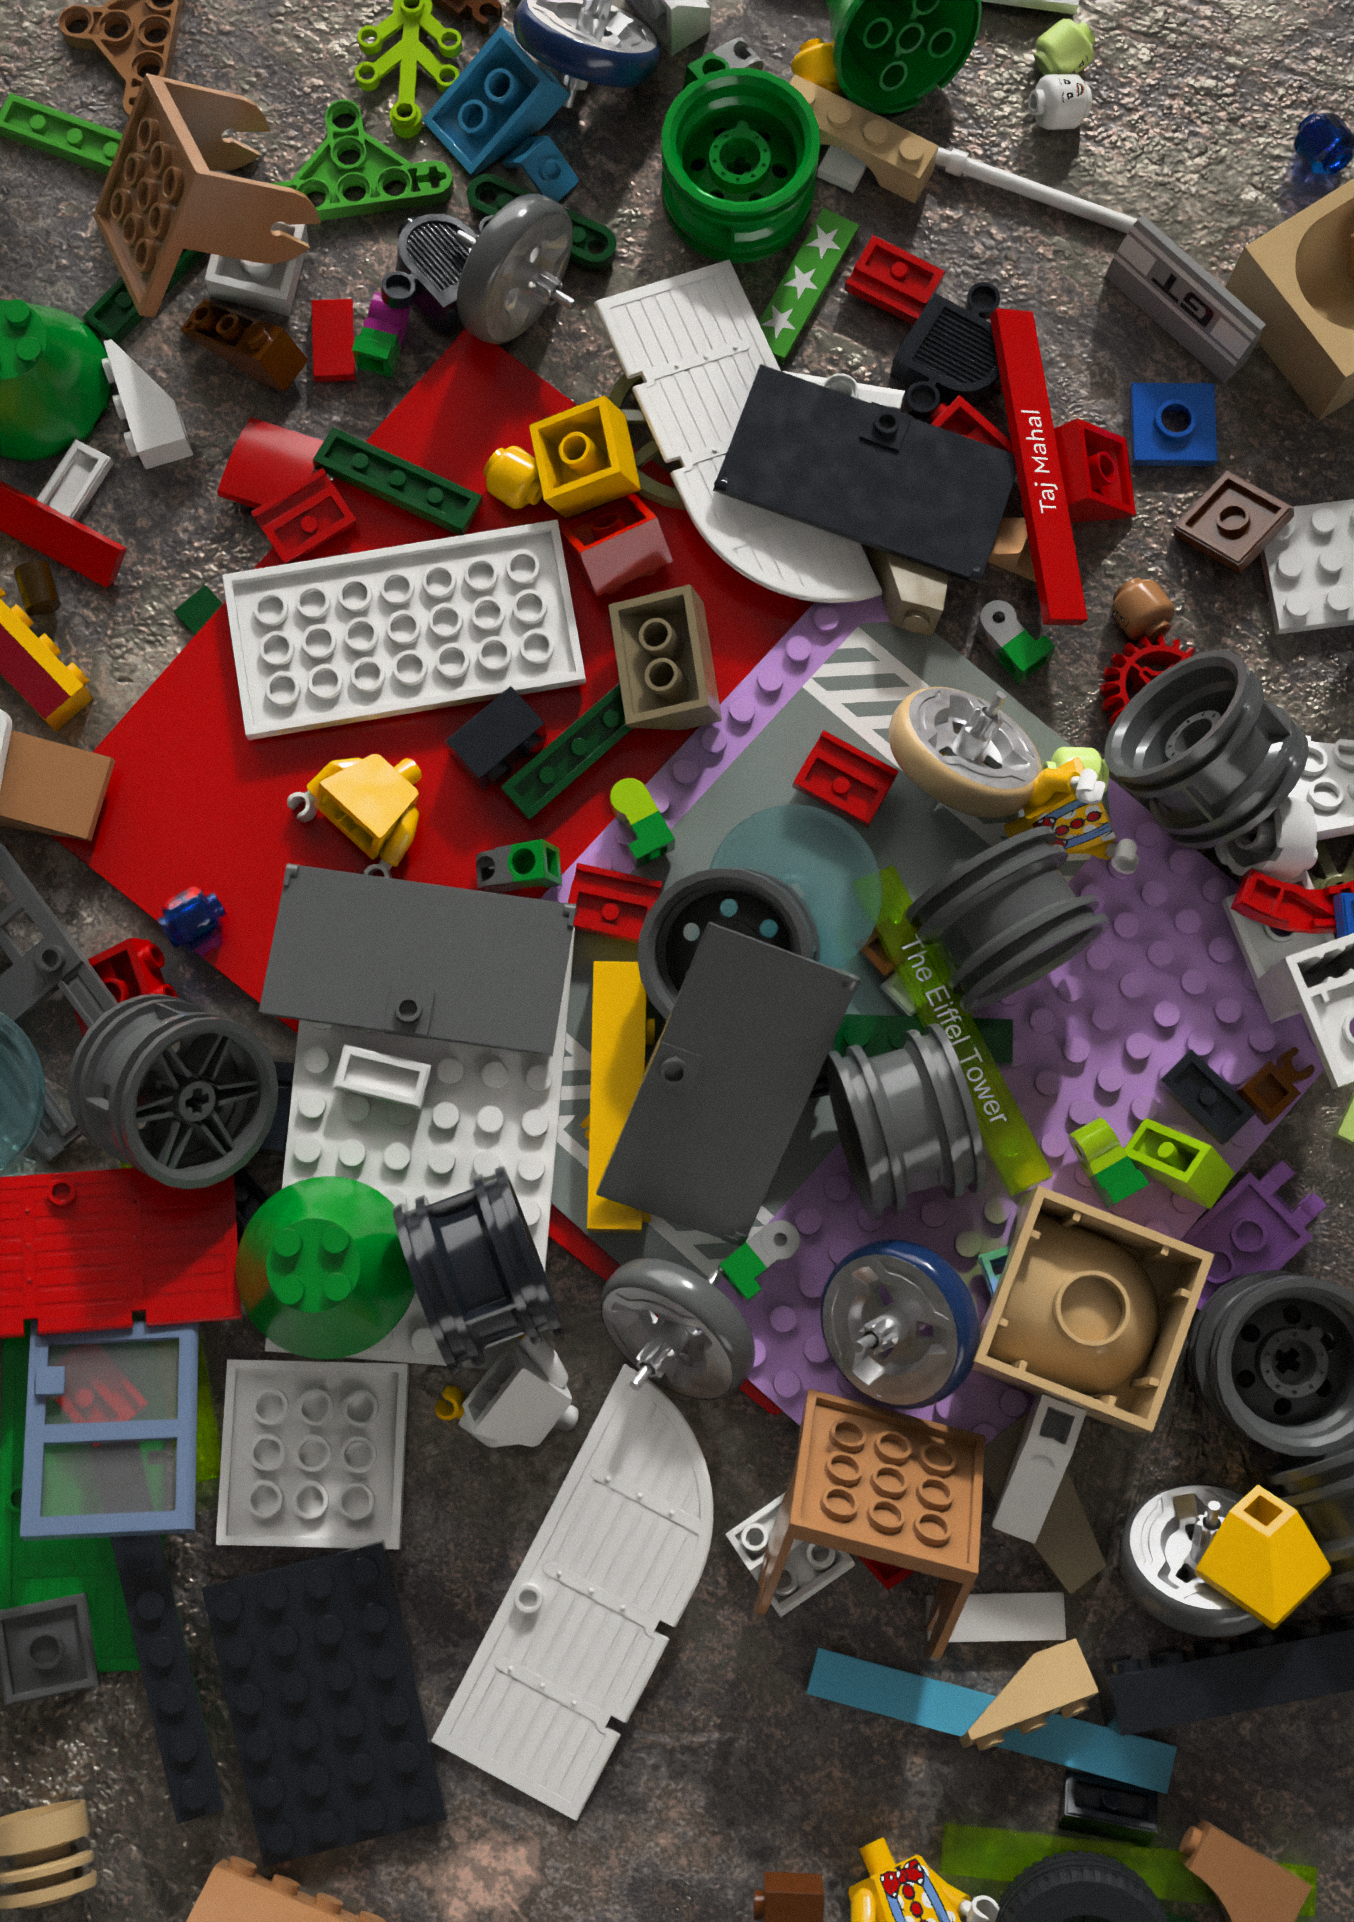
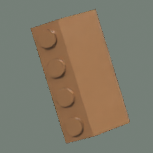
(242, 1895)

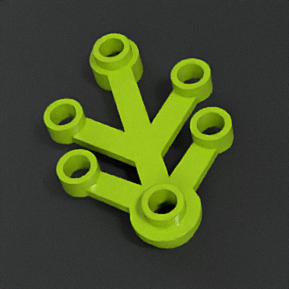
(408, 53)

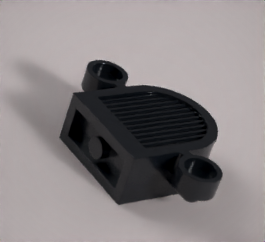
(429, 267)
(950, 353)

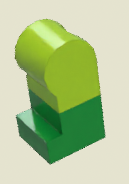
(635, 807)
(1106, 1162)

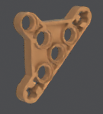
(132, 51)

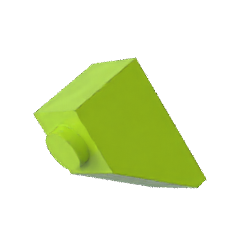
(1179, 1162)

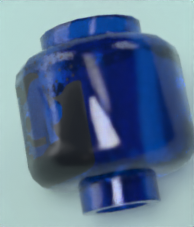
(1324, 143)

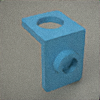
(543, 166)

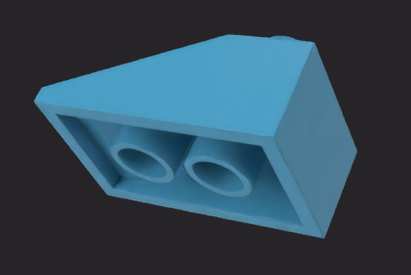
(495, 103)

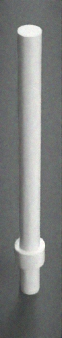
(959, 163)

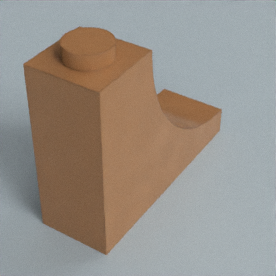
(1242, 1879)

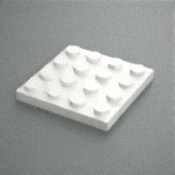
(313, 1454)

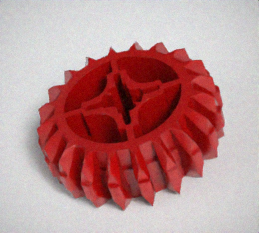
(1128, 668)

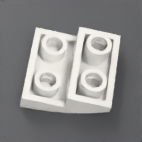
(807, 1565)

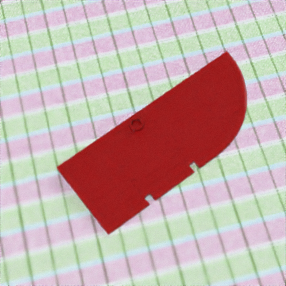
(111, 1244)

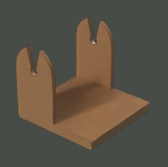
(169, 200)
(887, 1494)

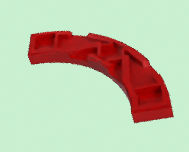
(1287, 904)

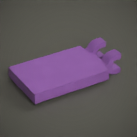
(1252, 1228)

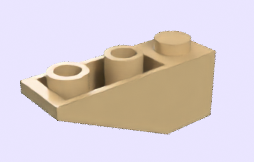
(1043, 1686)

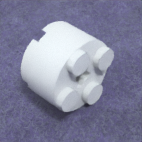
(1278, 845)

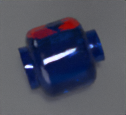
(192, 918)

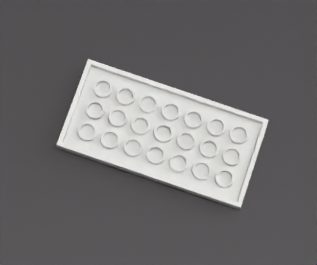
(402, 629)

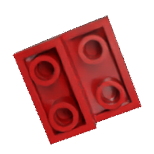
(266, 463)

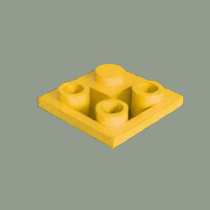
(1264, 1558)

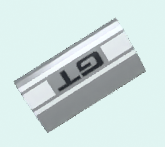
(1185, 299)

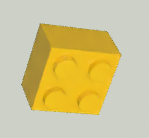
(584, 457)

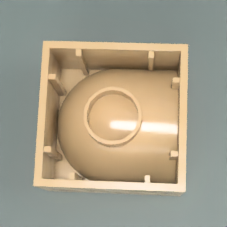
(1303, 294)
(1091, 1310)

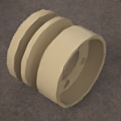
(42, 1855)

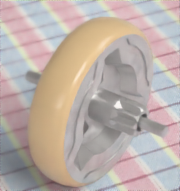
(926, 727)

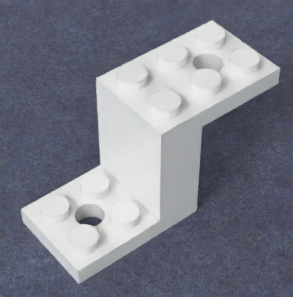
(1306, 977)

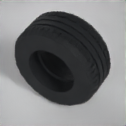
(1079, 1886)

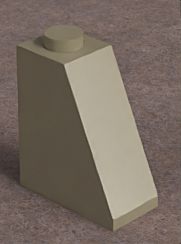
(910, 591)

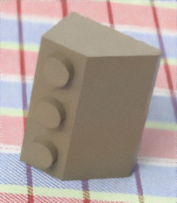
(665, 660)

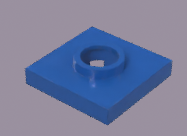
(1158, 446)

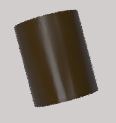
(37, 588)

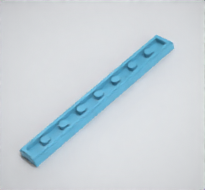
(956, 1708)

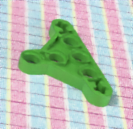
(372, 172)

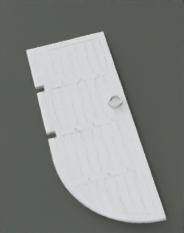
(698, 361)
(586, 1604)

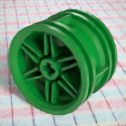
(742, 112)

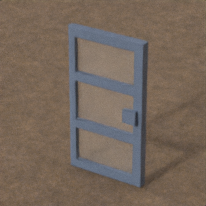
(111, 1432)

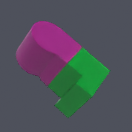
(380, 337)

